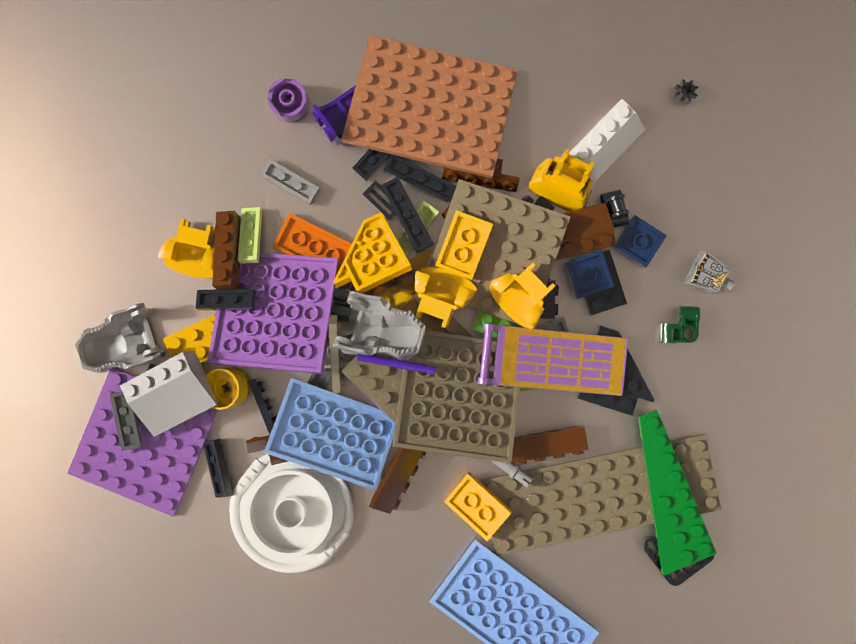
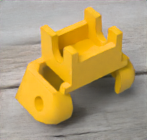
(565, 183)
(192, 252)
(442, 293)
(521, 296)

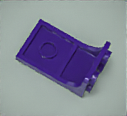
(334, 115)

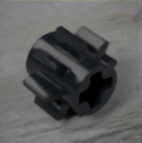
(689, 86)

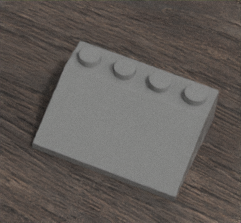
(170, 393)

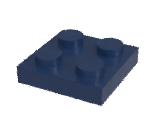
(640, 241)
(589, 274)

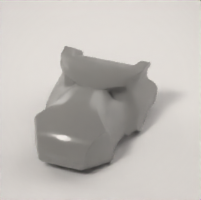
(382, 329)
(119, 342)

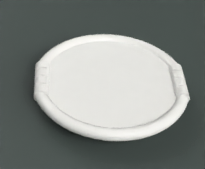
(290, 515)

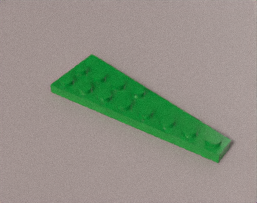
(677, 520)

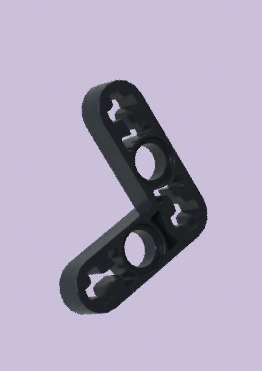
(680, 576)

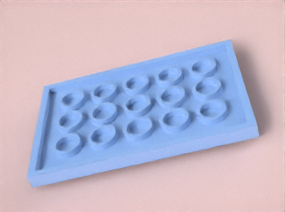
(331, 434)

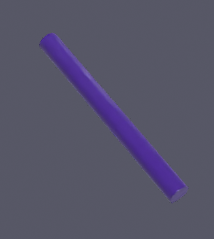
(397, 363)

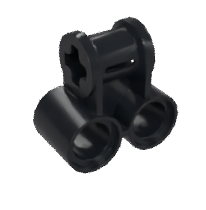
(616, 207)
(340, 306)

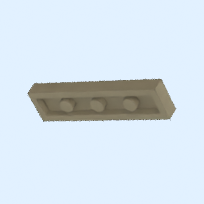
(336, 362)

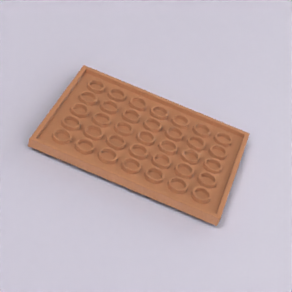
(430, 106)

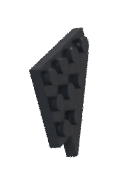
(633, 387)

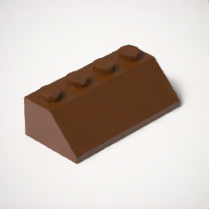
(587, 231)
(395, 480)

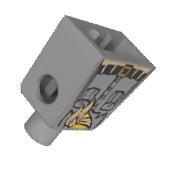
(709, 274)

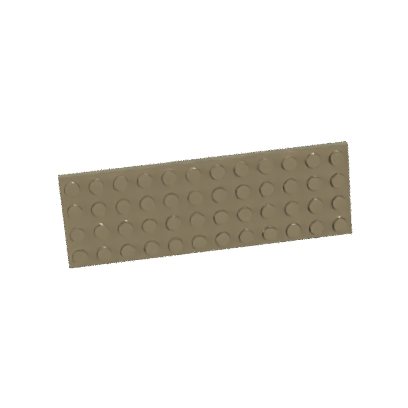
(593, 496)

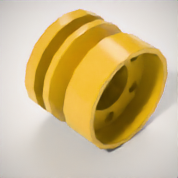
(238, 382)

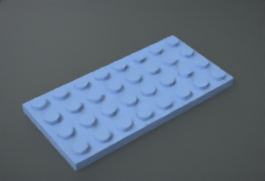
(505, 605)

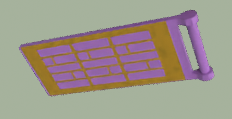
(554, 360)

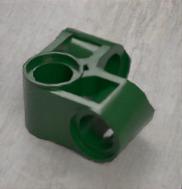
(688, 319)

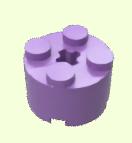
(290, 89)

